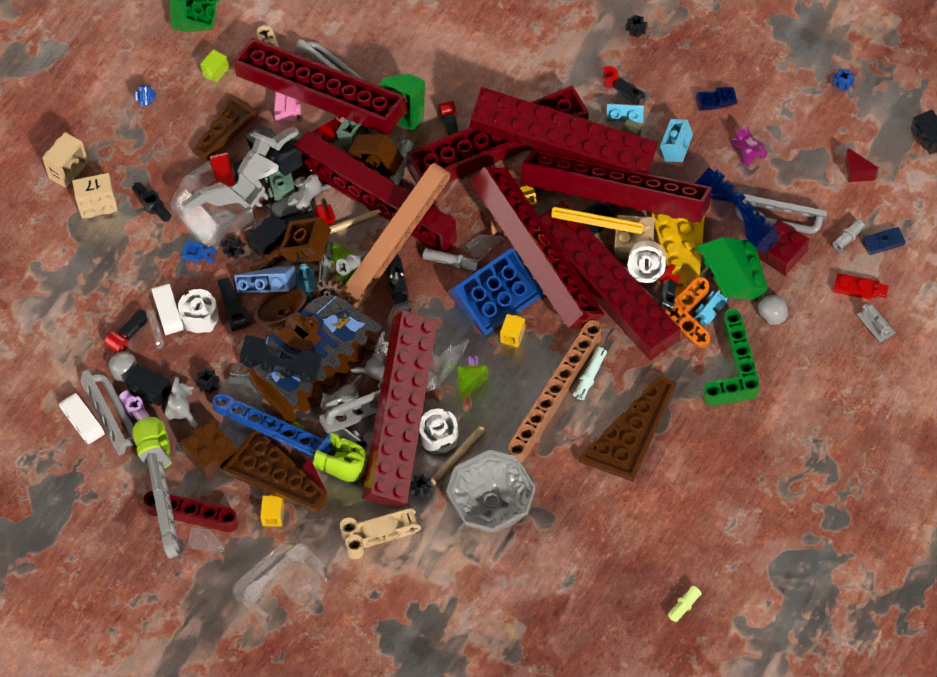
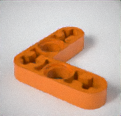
(683, 310)

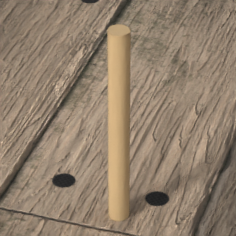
(356, 220)
(457, 455)

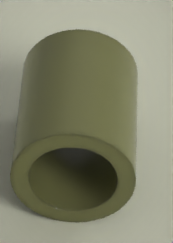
(633, 128)

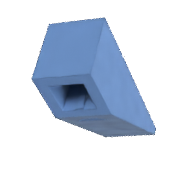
(267, 280)

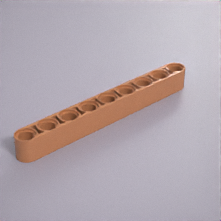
(396, 233)
(558, 383)

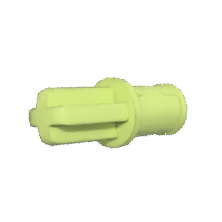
(684, 603)

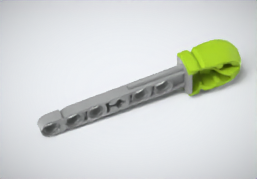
(154, 452)

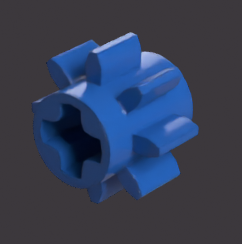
(843, 80)
(145, 95)

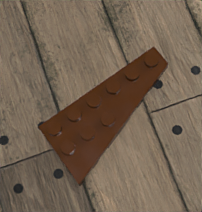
(630, 435)
(269, 469)

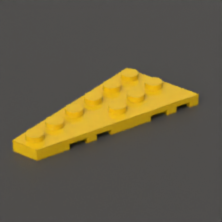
(679, 242)

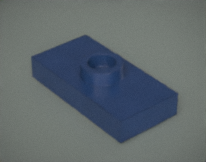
(884, 241)

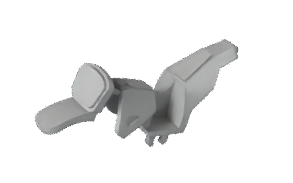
(253, 167)

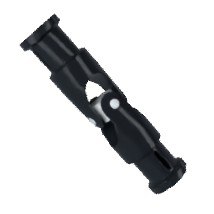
(397, 281)

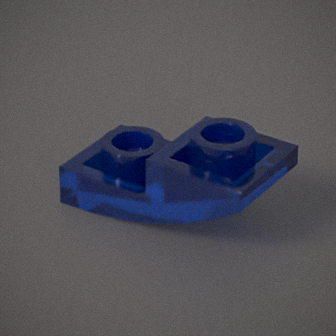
(719, 99)

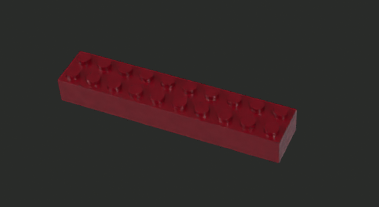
(320, 86)
(560, 132)
(474, 149)
(616, 185)
(372, 189)
(536, 247)
(614, 286)
(399, 410)

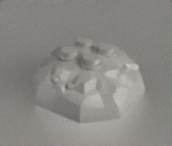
(491, 491)

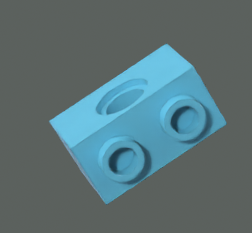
(676, 140)

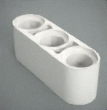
(167, 309)
(81, 418)

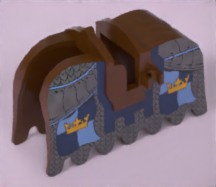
(323, 327)

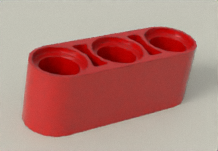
(222, 169)

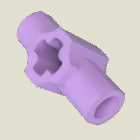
(133, 405)

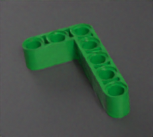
(740, 363)

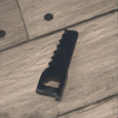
(233, 305)

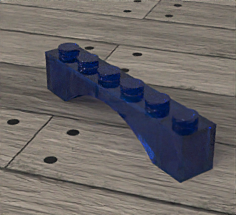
(757, 231)

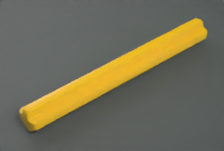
(597, 220)

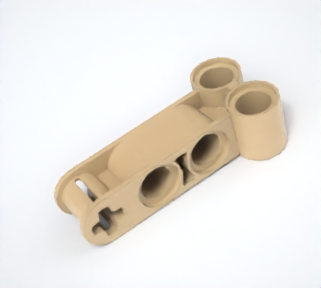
(377, 530)

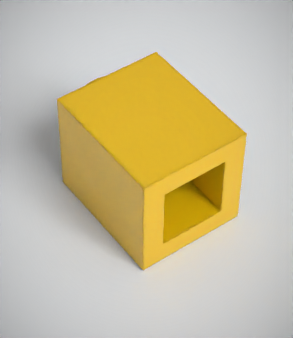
(512, 330)
(272, 511)

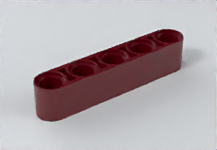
(198, 517)

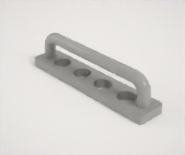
(304, 48)
(818, 214)
(346, 409)
(103, 412)

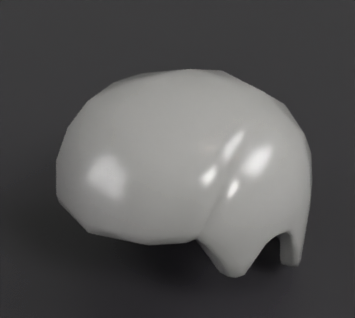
(773, 309)
(122, 365)

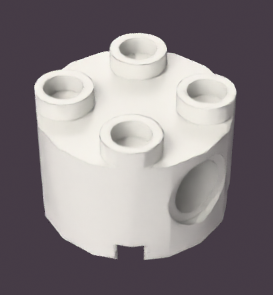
(647, 261)
(198, 311)
(438, 431)

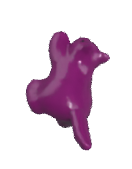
(749, 146)

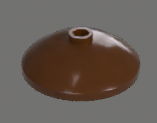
(279, 306)

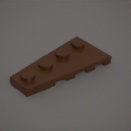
(229, 123)

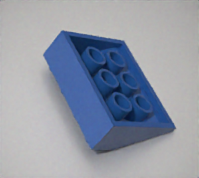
(495, 291)

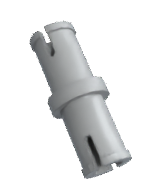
(848, 235)

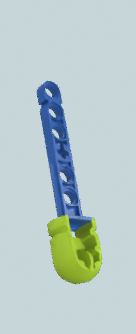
(347, 464)

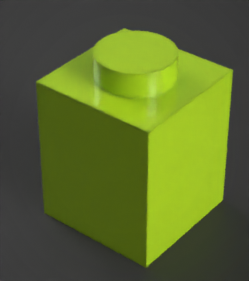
(215, 66)

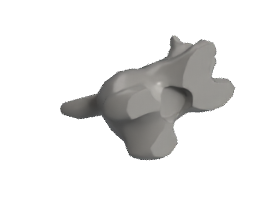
(307, 189)
(373, 368)
(343, 395)
(178, 404)

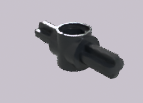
(156, 207)

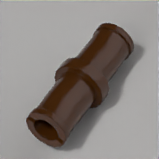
(268, 259)

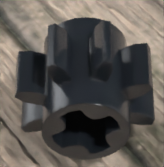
(636, 26)
(237, 244)
(207, 380)
(425, 486)

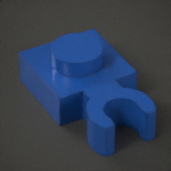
(196, 251)

